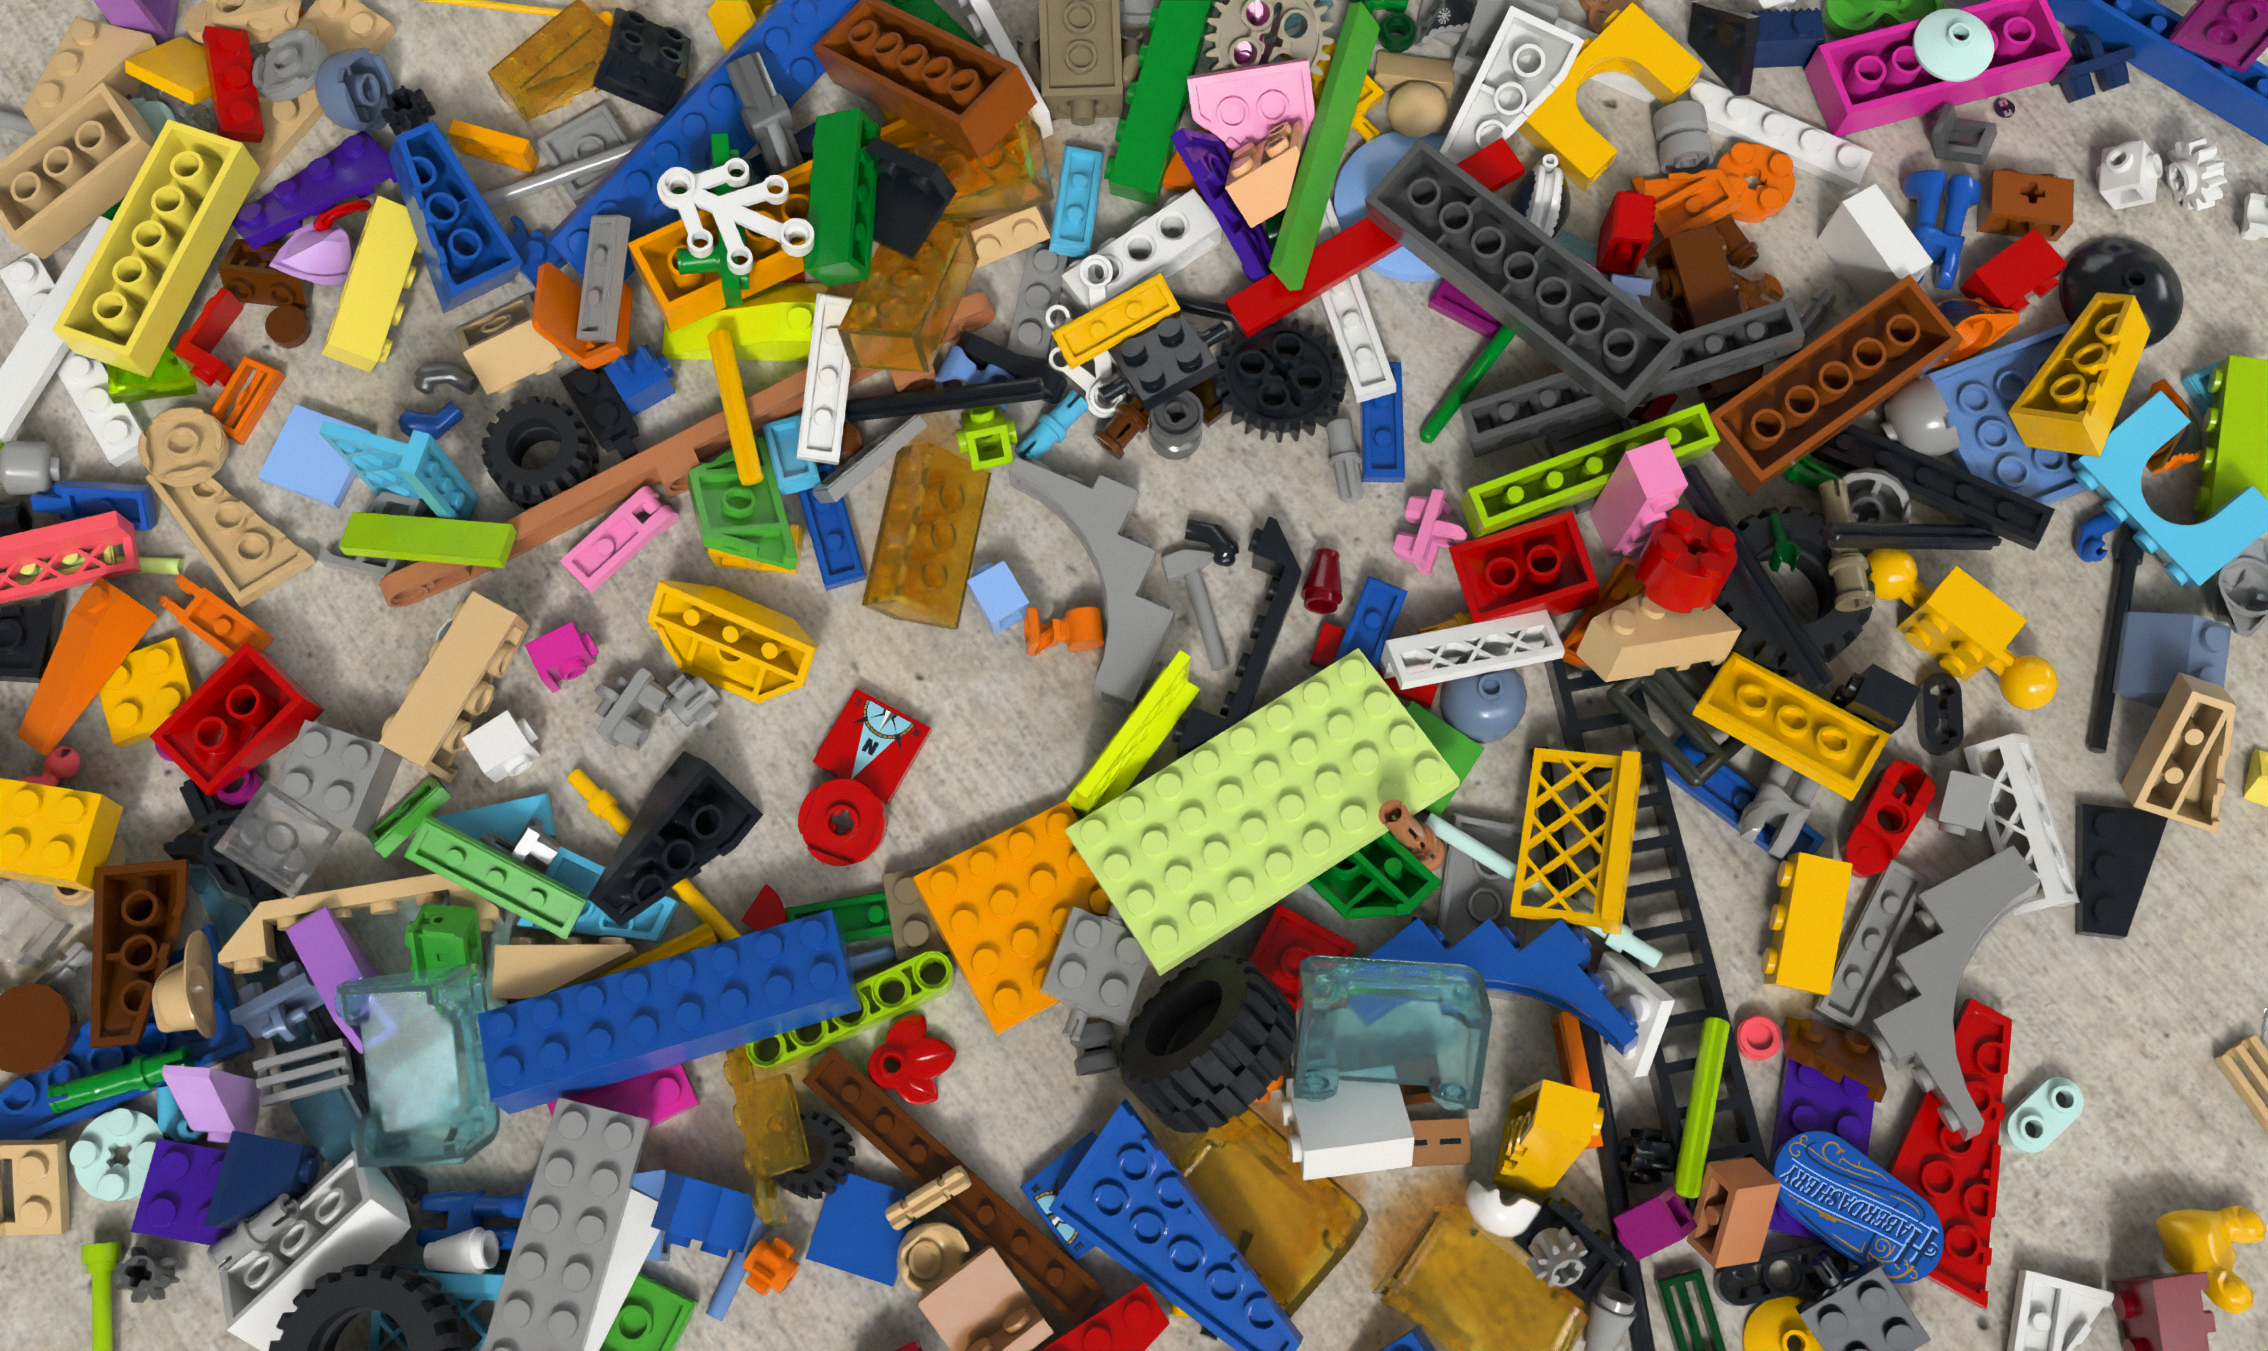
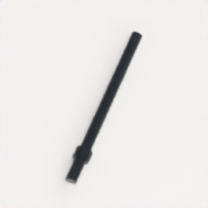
(2128, 557)

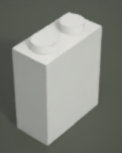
(1872, 244)
(1348, 1133)

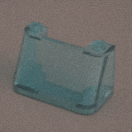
(1391, 1027)
(421, 1066)

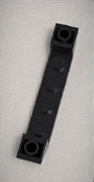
(1276, 558)

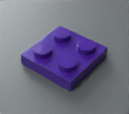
(180, 1193)

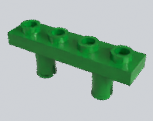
(717, 262)

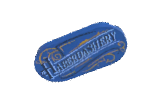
(1857, 1206)

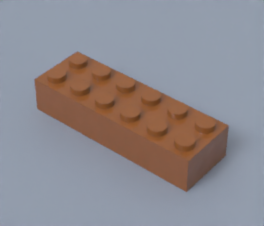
(925, 76)
(1831, 384)

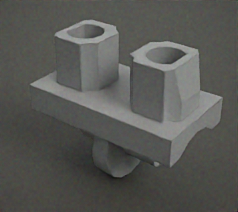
(624, 704)

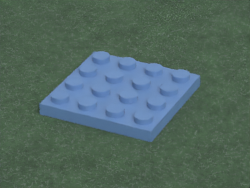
(1979, 400)

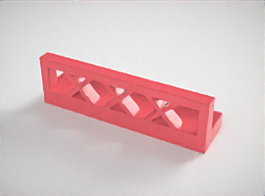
(57, 542)

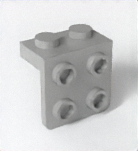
(1485, 26)

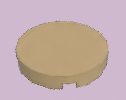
(183, 447)

